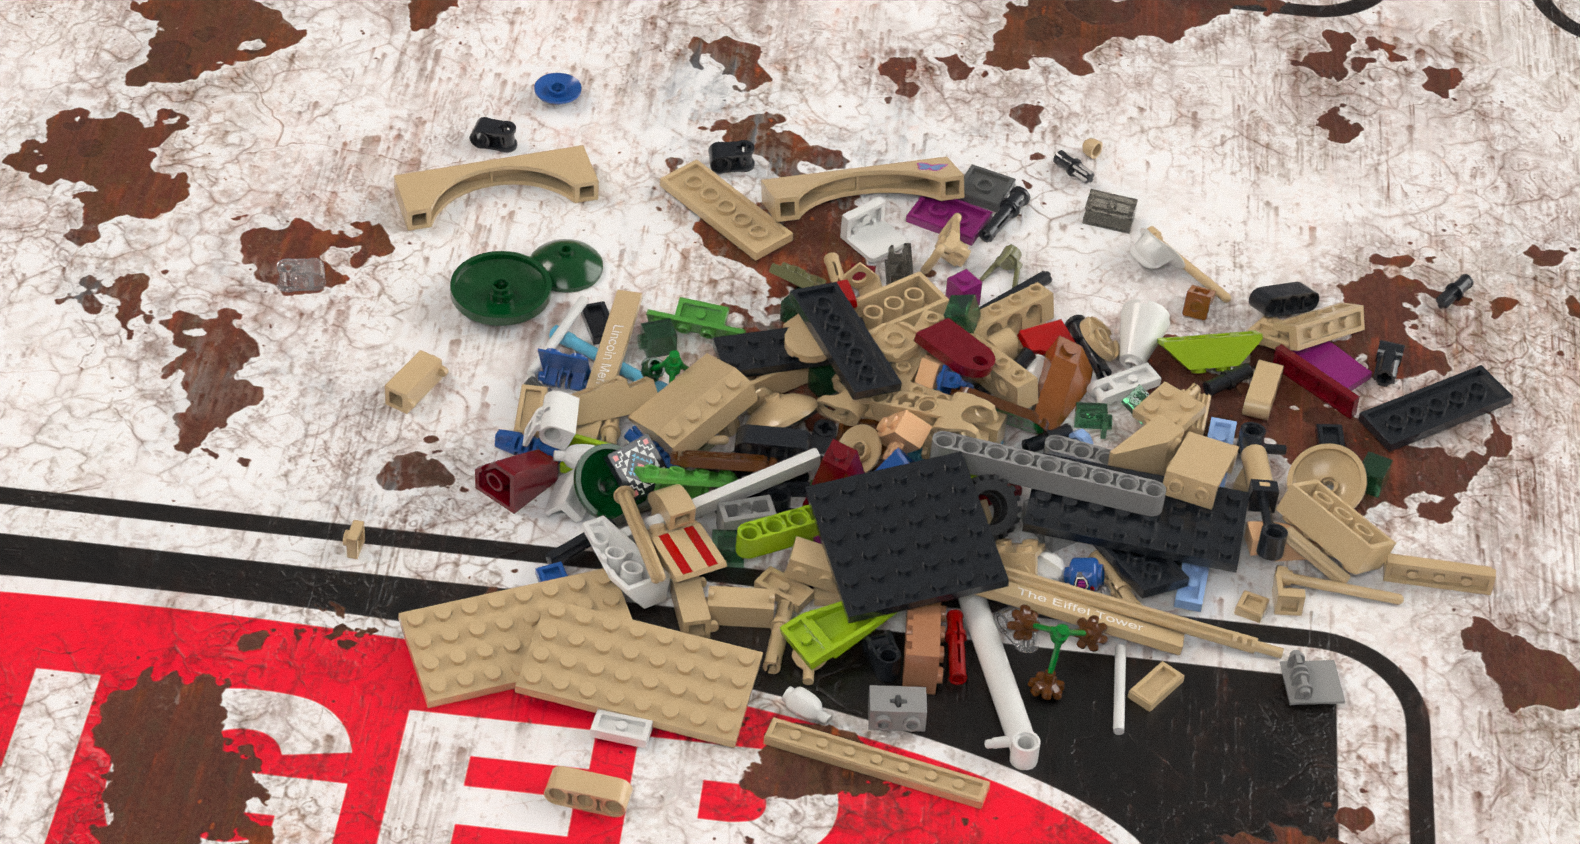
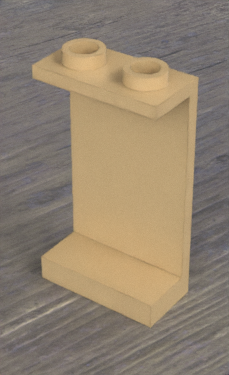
(1199, 469)

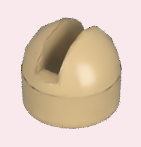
(1092, 147)

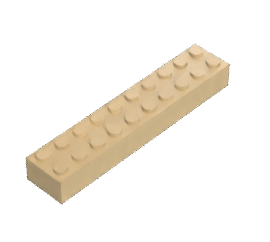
(895, 302)

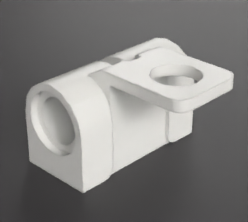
(554, 420)

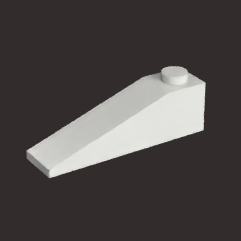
(624, 562)

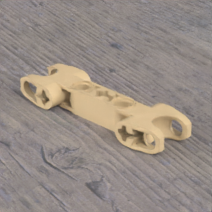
(943, 415)

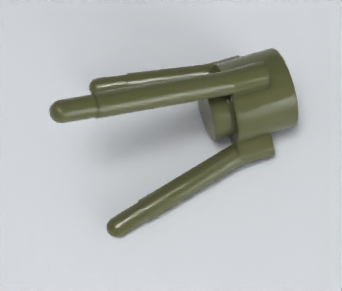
(1007, 260)

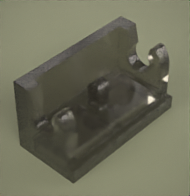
(1110, 211)
(898, 265)

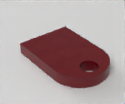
(957, 349)

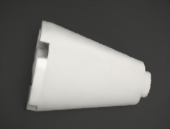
(1139, 331)

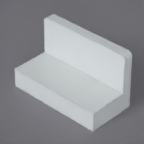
(565, 498)

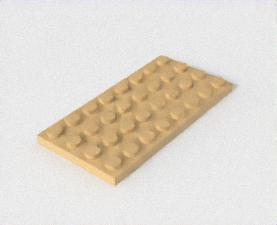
(482, 640)
(640, 672)

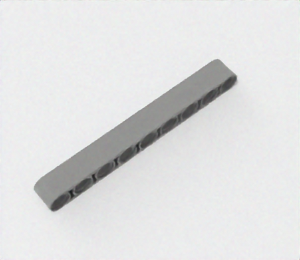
(1054, 474)

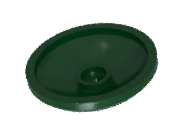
(570, 264)
(590, 474)

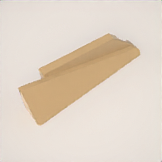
(613, 399)

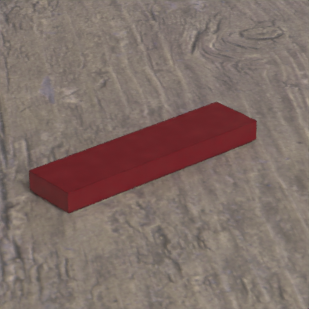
(1316, 381)

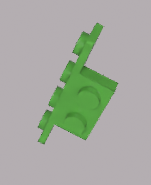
(698, 317)
(694, 481)

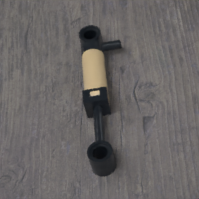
(1262, 488)

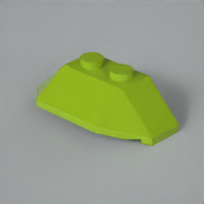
(1211, 350)

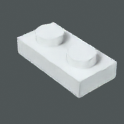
(621, 728)

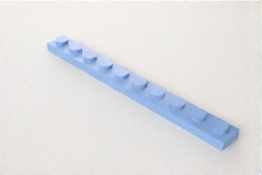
(1192, 595)

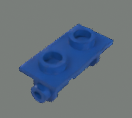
(949, 379)

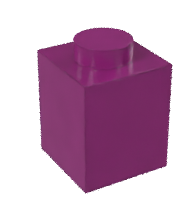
(964, 284)

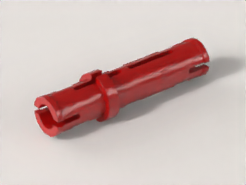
(956, 638)

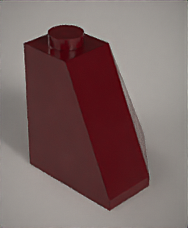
(838, 463)
(517, 479)

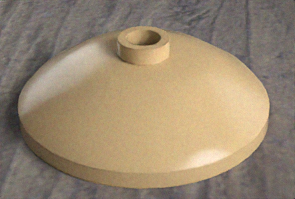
(782, 410)
(1331, 466)

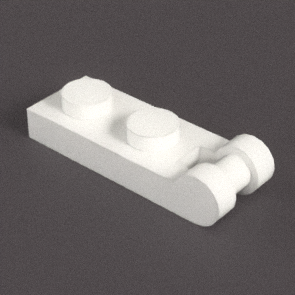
(1122, 383)

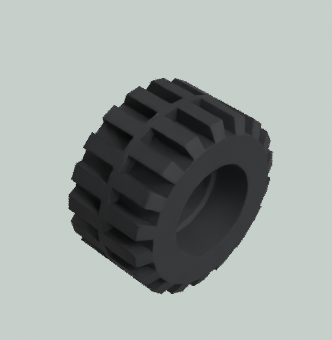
(1003, 503)

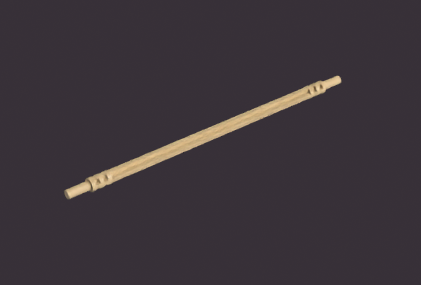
(1146, 614)

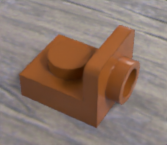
(1198, 302)

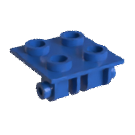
(572, 366)

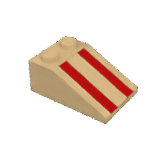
(685, 550)

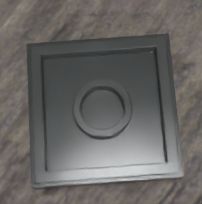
(986, 188)

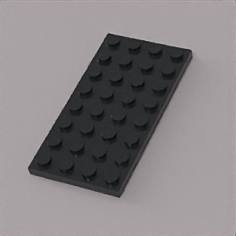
(1177, 534)

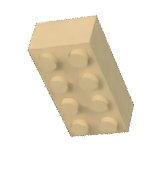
(1335, 526)

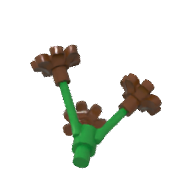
(1088, 633)

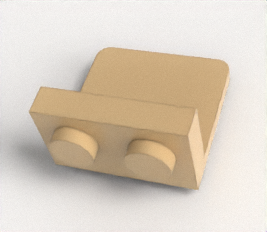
(1020, 555)

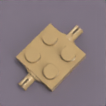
(1173, 404)

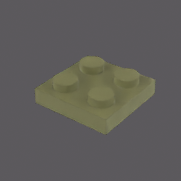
(796, 275)

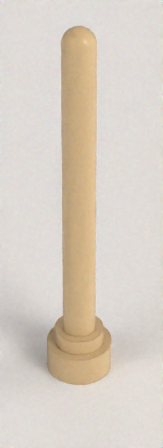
(1196, 273)
(1289, 578)

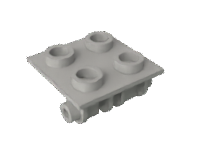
(1311, 680)

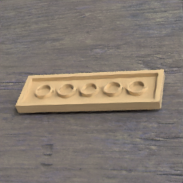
(726, 209)

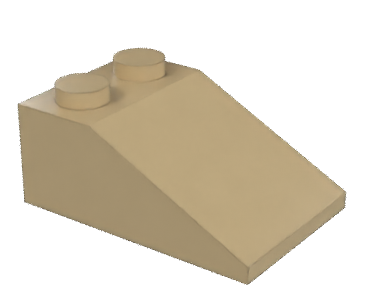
(1149, 447)

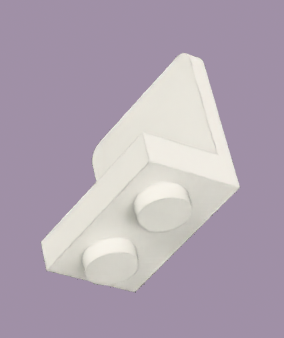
(869, 232)

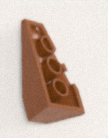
(1062, 381)

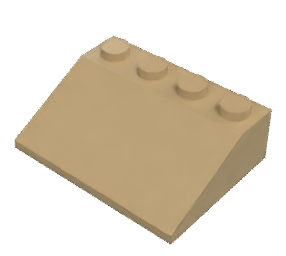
(695, 405)

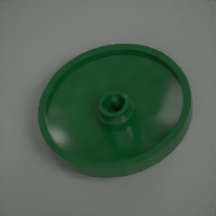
(500, 288)

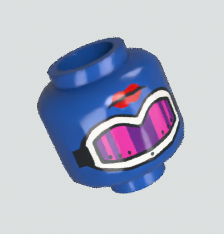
(1085, 573)

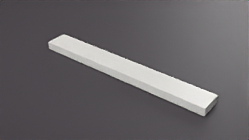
(746, 486)

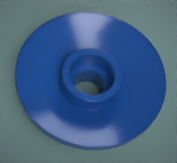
(557, 88)

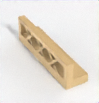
(1322, 325)
(1439, 574)

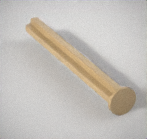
(625, 497)

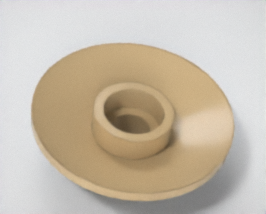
(866, 440)

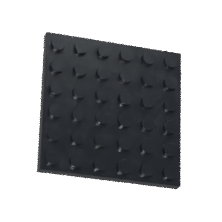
(906, 537)

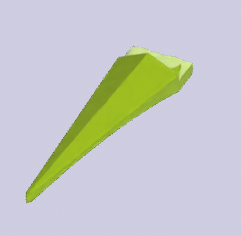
(826, 633)

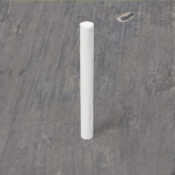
(560, 332)
(1119, 690)

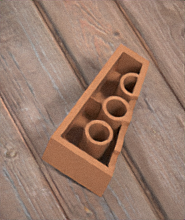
(923, 647)

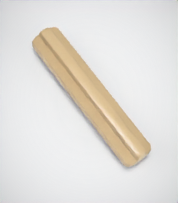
(1316, 556)

